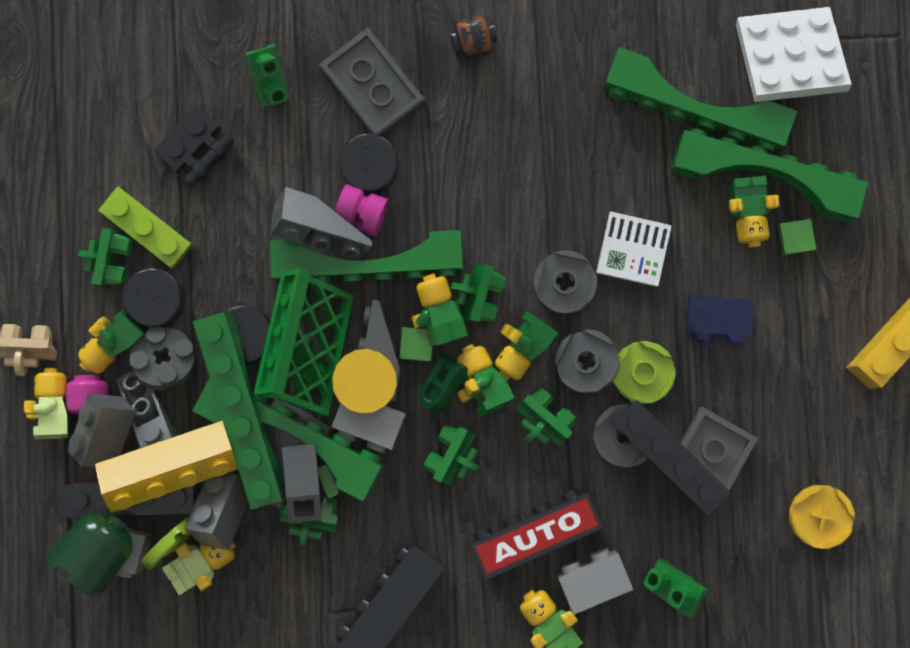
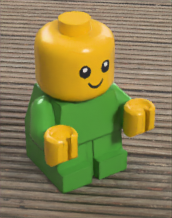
(552, 626)

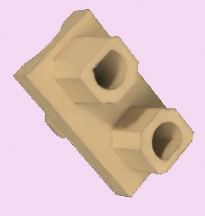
(24, 352)

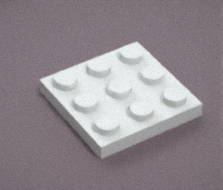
(792, 54)

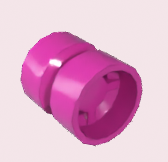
(362, 211)

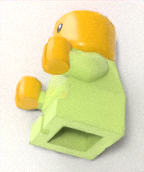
(51, 411)
(196, 565)

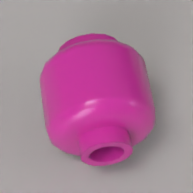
(79, 388)

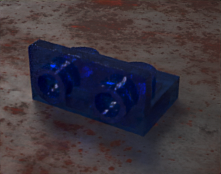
(719, 317)

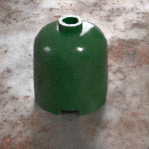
(93, 552)

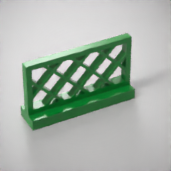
(286, 334)

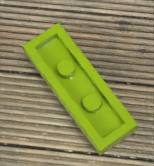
(145, 227)

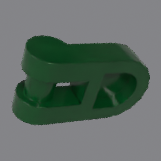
(442, 383)

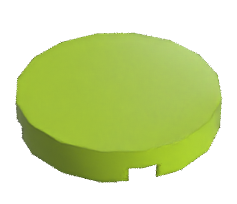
(645, 372)
(166, 546)

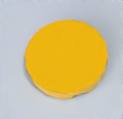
(364, 381)
(821, 516)

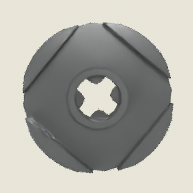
(579, 272)
(582, 344)
(166, 374)
(606, 441)

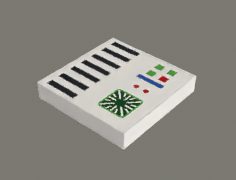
(633, 249)

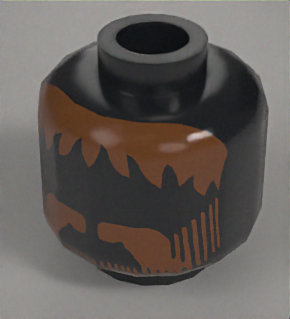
(473, 37)

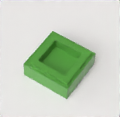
(796, 237)
(415, 345)
(328, 481)

